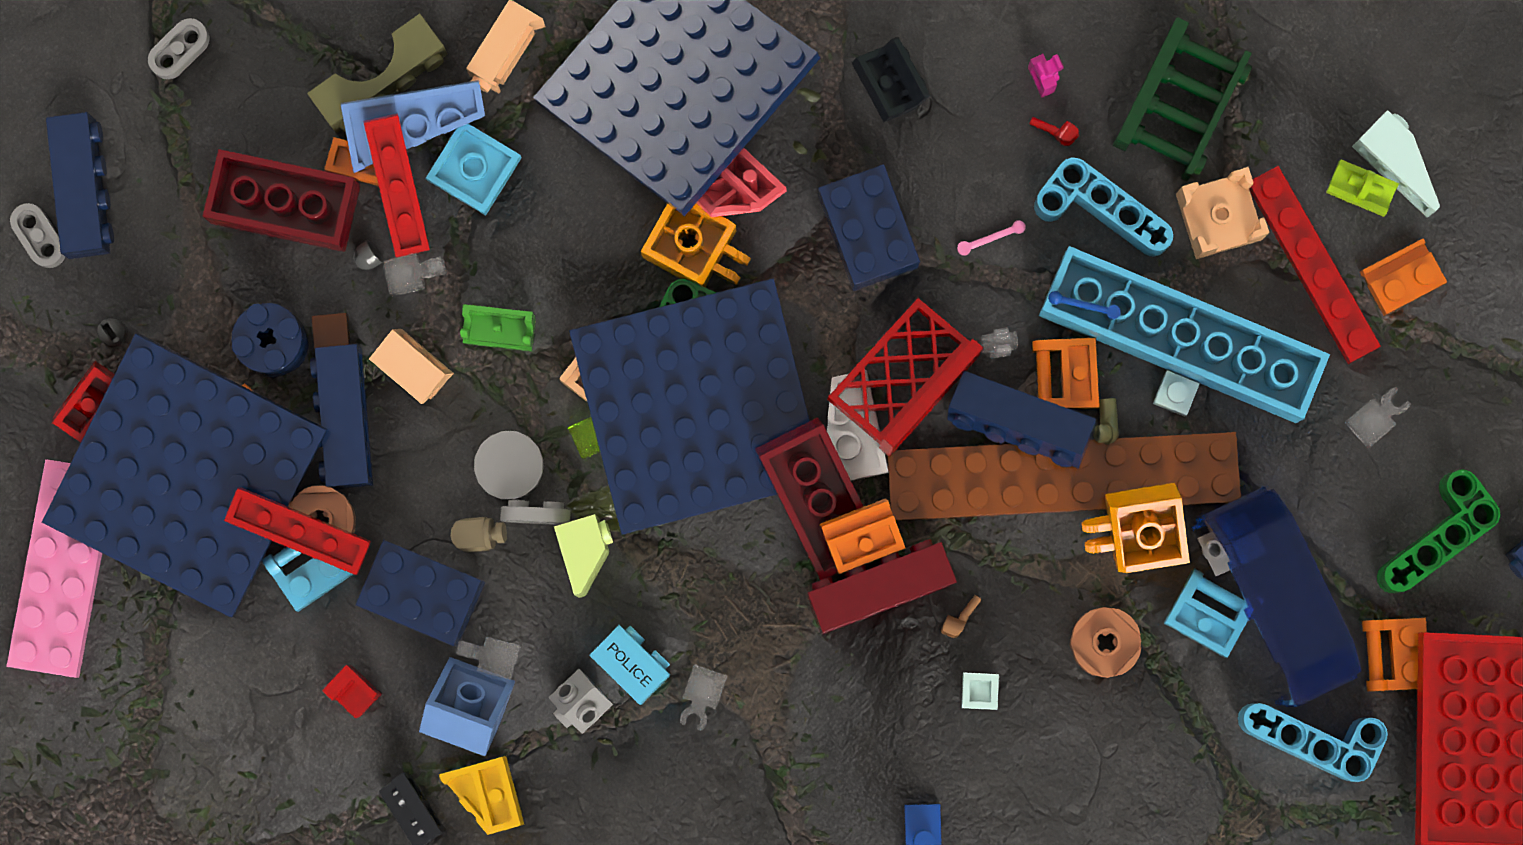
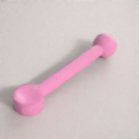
(964, 247)

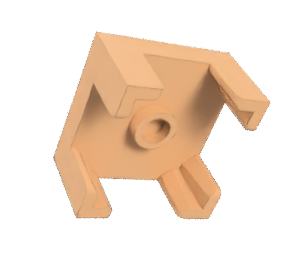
(1221, 214)

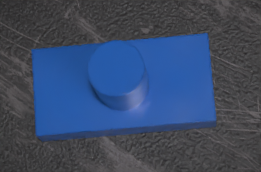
(922, 824)

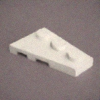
(854, 446)

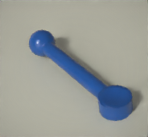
(1112, 311)

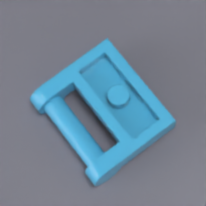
(305, 582)
(1203, 622)

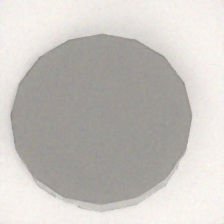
(508, 465)

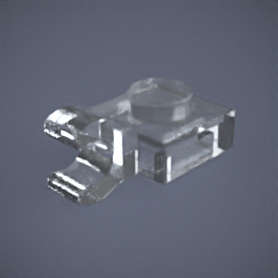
(408, 274)
(999, 343)
(495, 656)

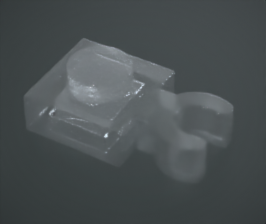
(1374, 420)
(704, 690)

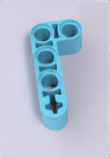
(1106, 213)
(1307, 737)

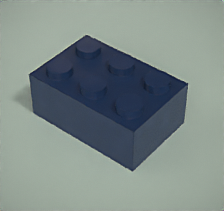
(868, 227)
(420, 593)

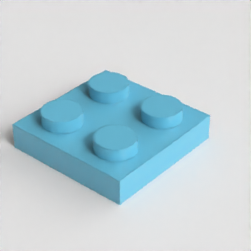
(473, 168)

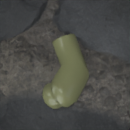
(1108, 429)

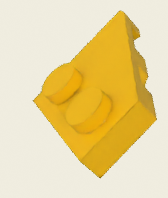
(487, 793)

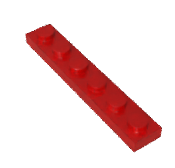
(1313, 265)

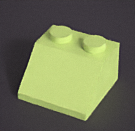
(583, 550)

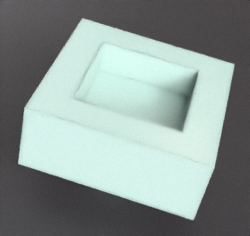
(1176, 393)
(980, 691)

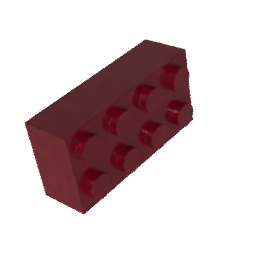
(281, 200)
(810, 486)
(882, 587)

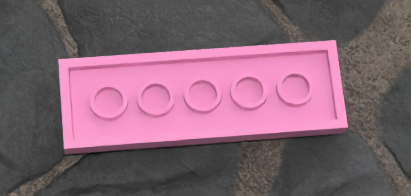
(54, 592)

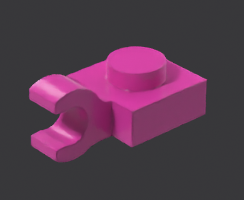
(1045, 73)

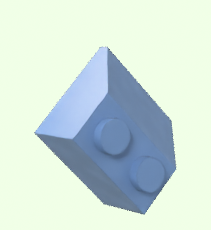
(466, 706)

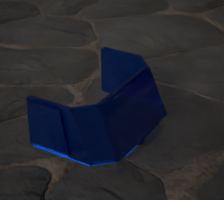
(1285, 594)

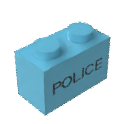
(631, 664)

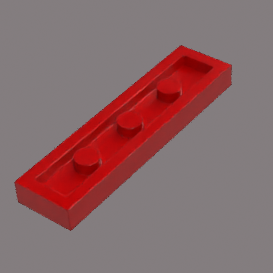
(396, 185)
(297, 530)

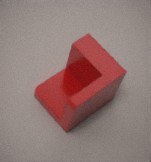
(352, 691)

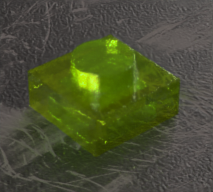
(585, 438)

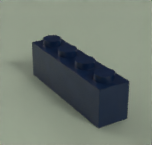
(79, 185)
(344, 414)
(1021, 420)

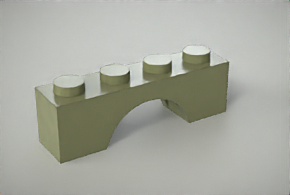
(414, 52)

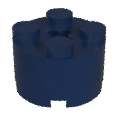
(269, 321)

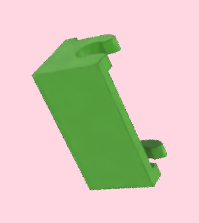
(498, 327)

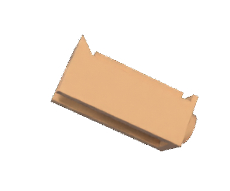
(503, 46)

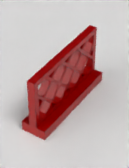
(927, 397)

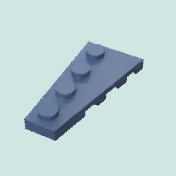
(420, 112)

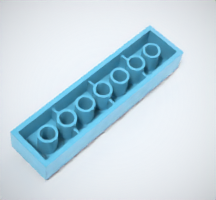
(1187, 336)

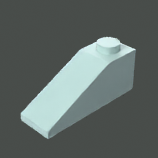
(1396, 156)

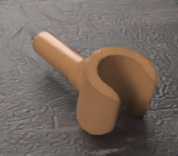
(952, 626)

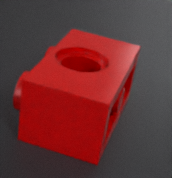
(82, 403)

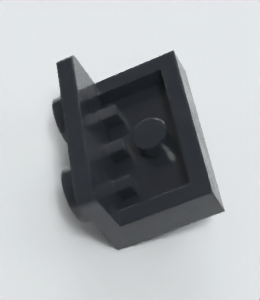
(891, 80)

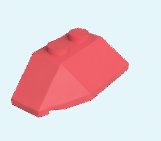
(741, 188)

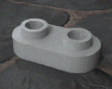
(175, 46)
(39, 237)
(520, 512)

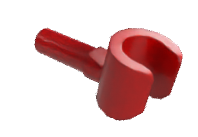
(1065, 135)

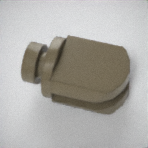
(477, 534)

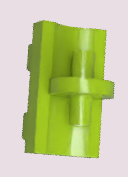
(1362, 187)

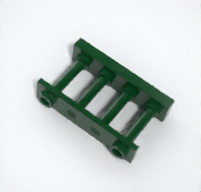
(1164, 72)

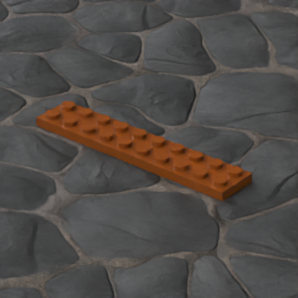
(1011, 482)

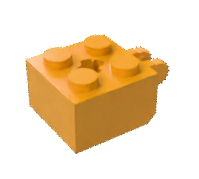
(699, 262)
(1126, 518)

